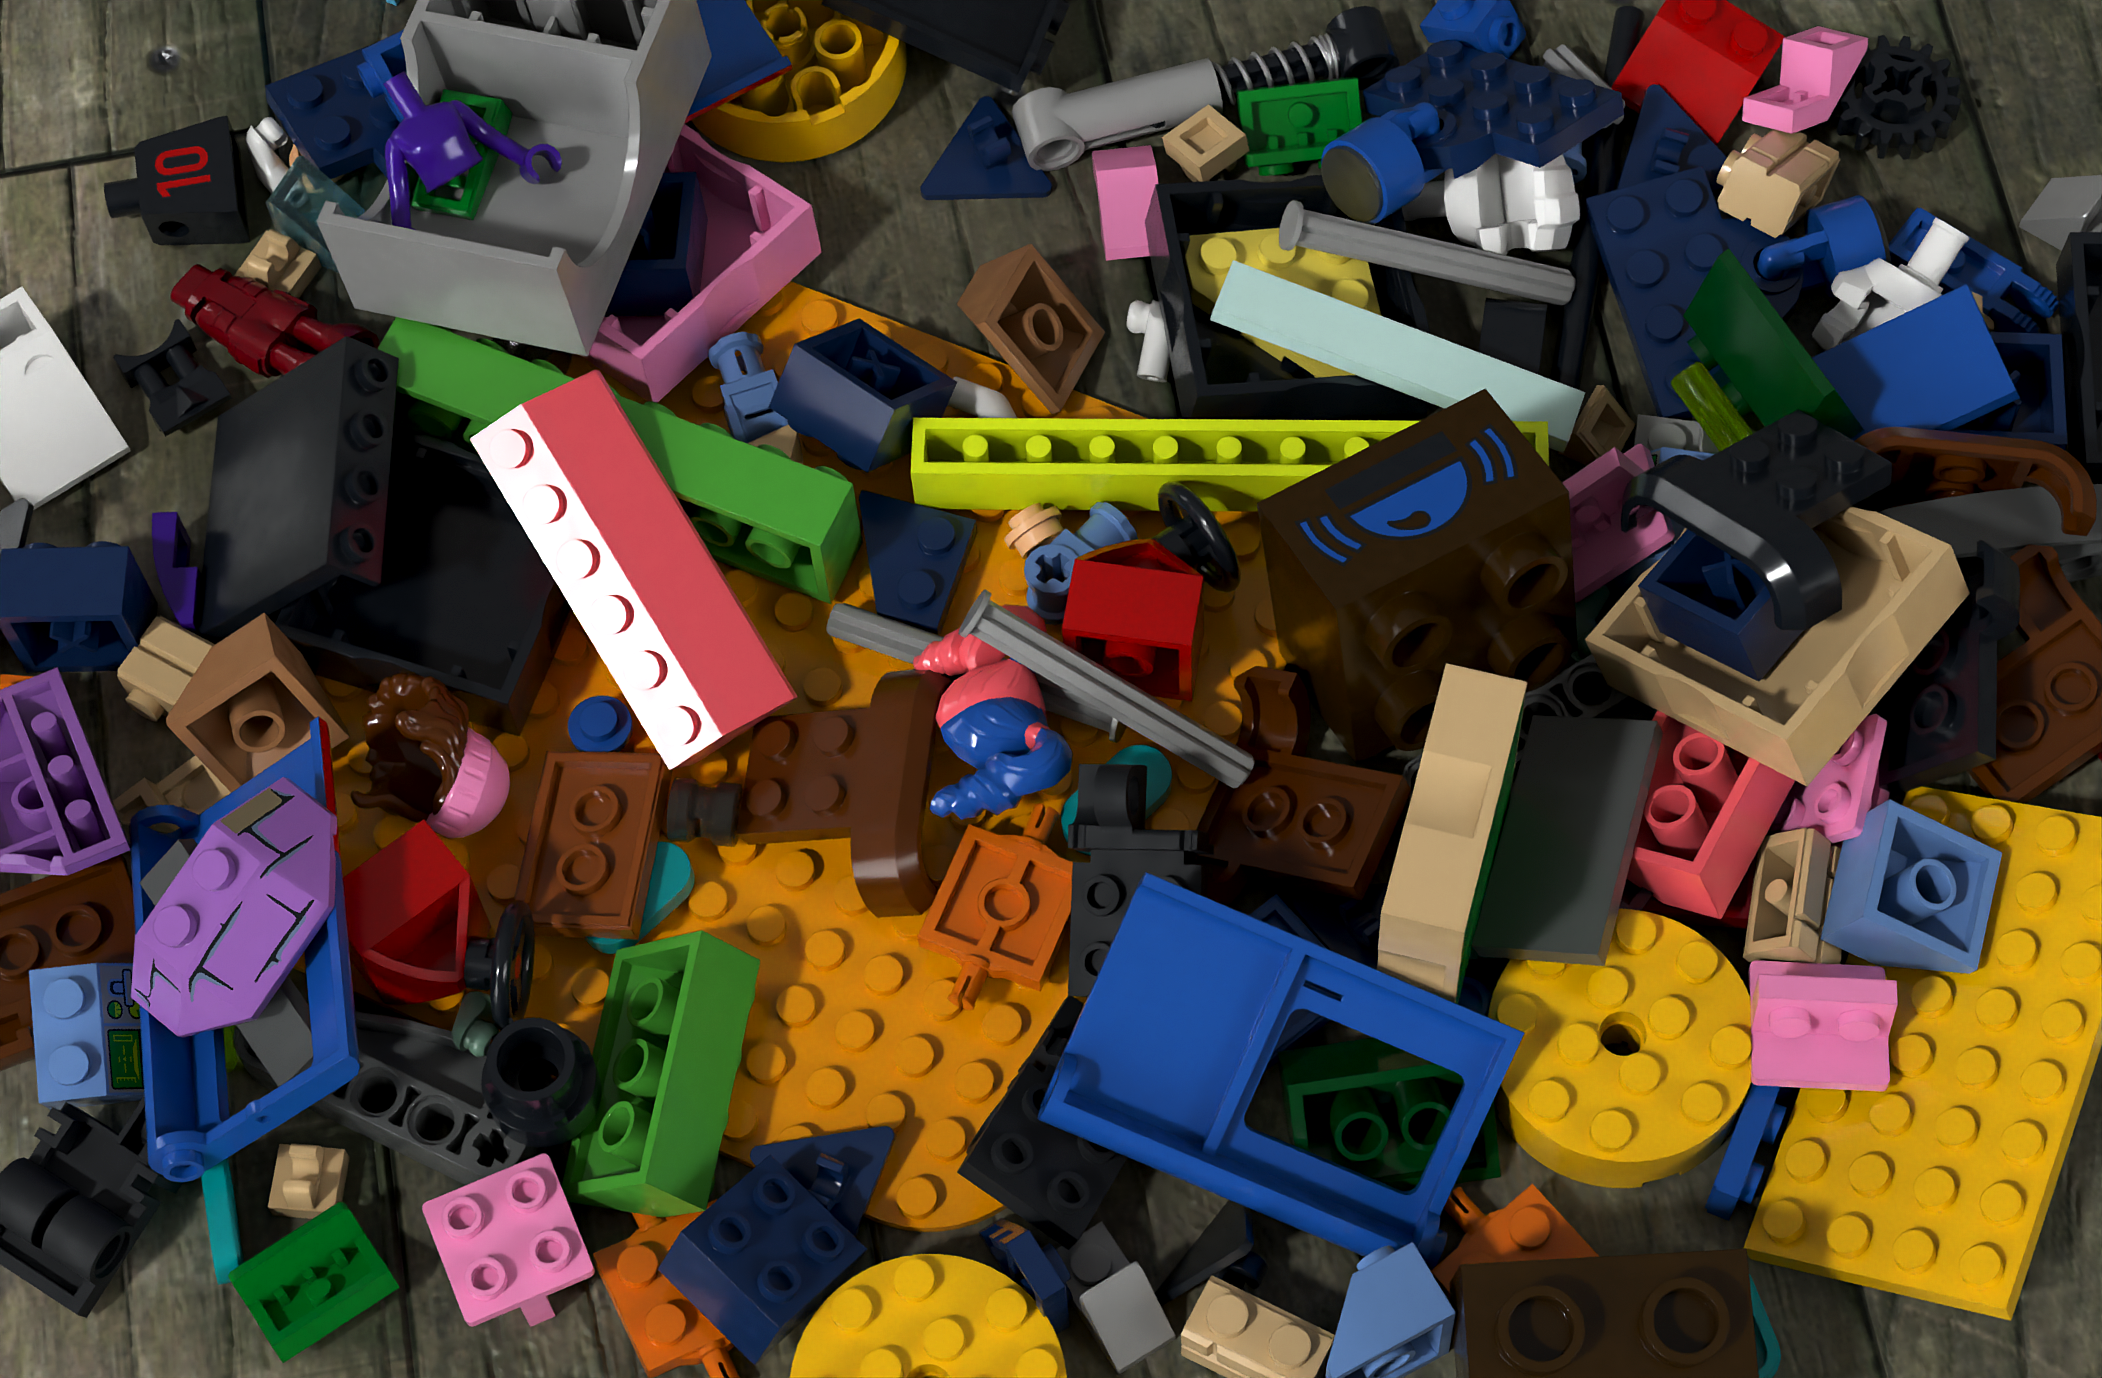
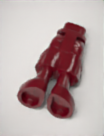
(256, 323)

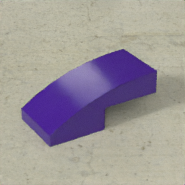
(171, 557)

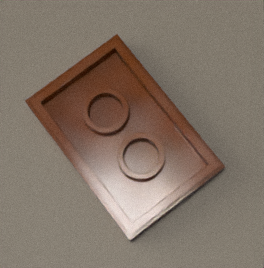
(593, 843)

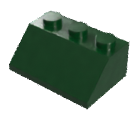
(1759, 352)
(1377, 1111)

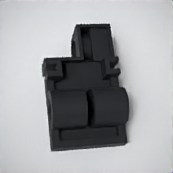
(1122, 850)
(1036, 1167)
(77, 1205)

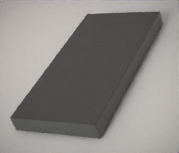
(1568, 840)

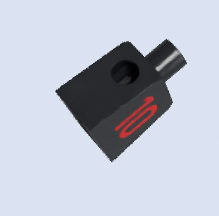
(187, 187)

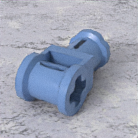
(748, 395)
(1051, 565)

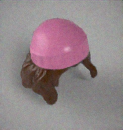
(430, 759)

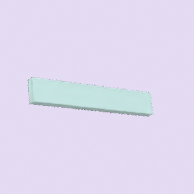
(1388, 350)

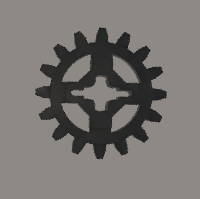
(1894, 99)

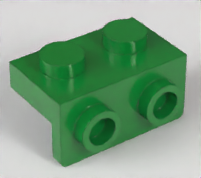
(1296, 121)
(313, 1281)

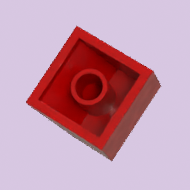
(1703, 58)

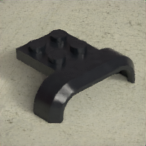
(1762, 506)
(1946, 699)

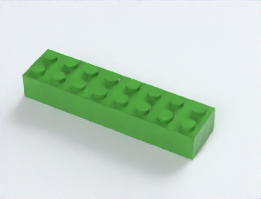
(743, 499)

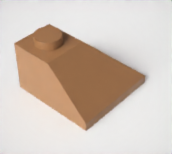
(1033, 323)
(251, 704)

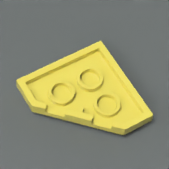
(1330, 274)

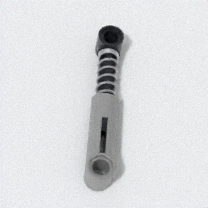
(1061, 126)

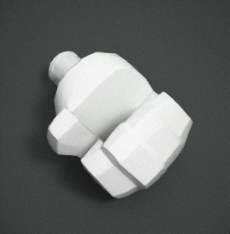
(1504, 205)
(1883, 292)

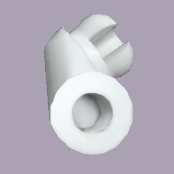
(261, 146)
(1155, 355)
(980, 400)

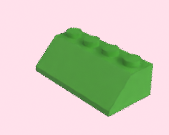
(665, 1074)

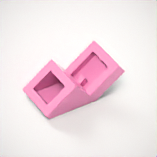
(1812, 80)
(1124, 189)

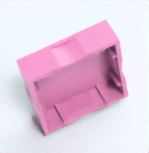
(753, 249)

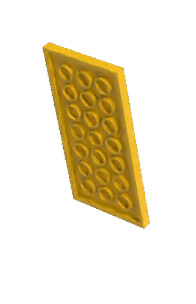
(1959, 1158)

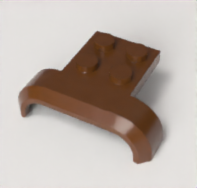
(1954, 464)
(2046, 686)
(855, 779)
(1295, 814)
(59, 925)

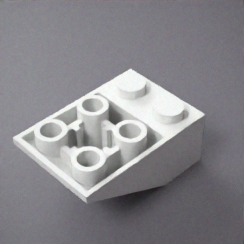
(48, 413)

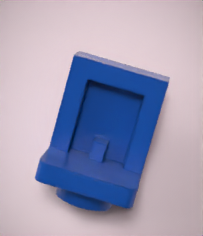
(1477, 24)

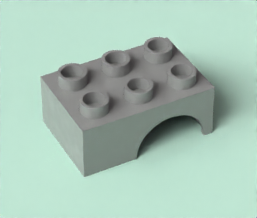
(541, 258)

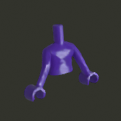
(439, 147)

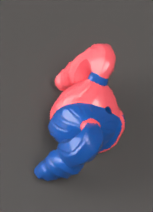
(994, 723)

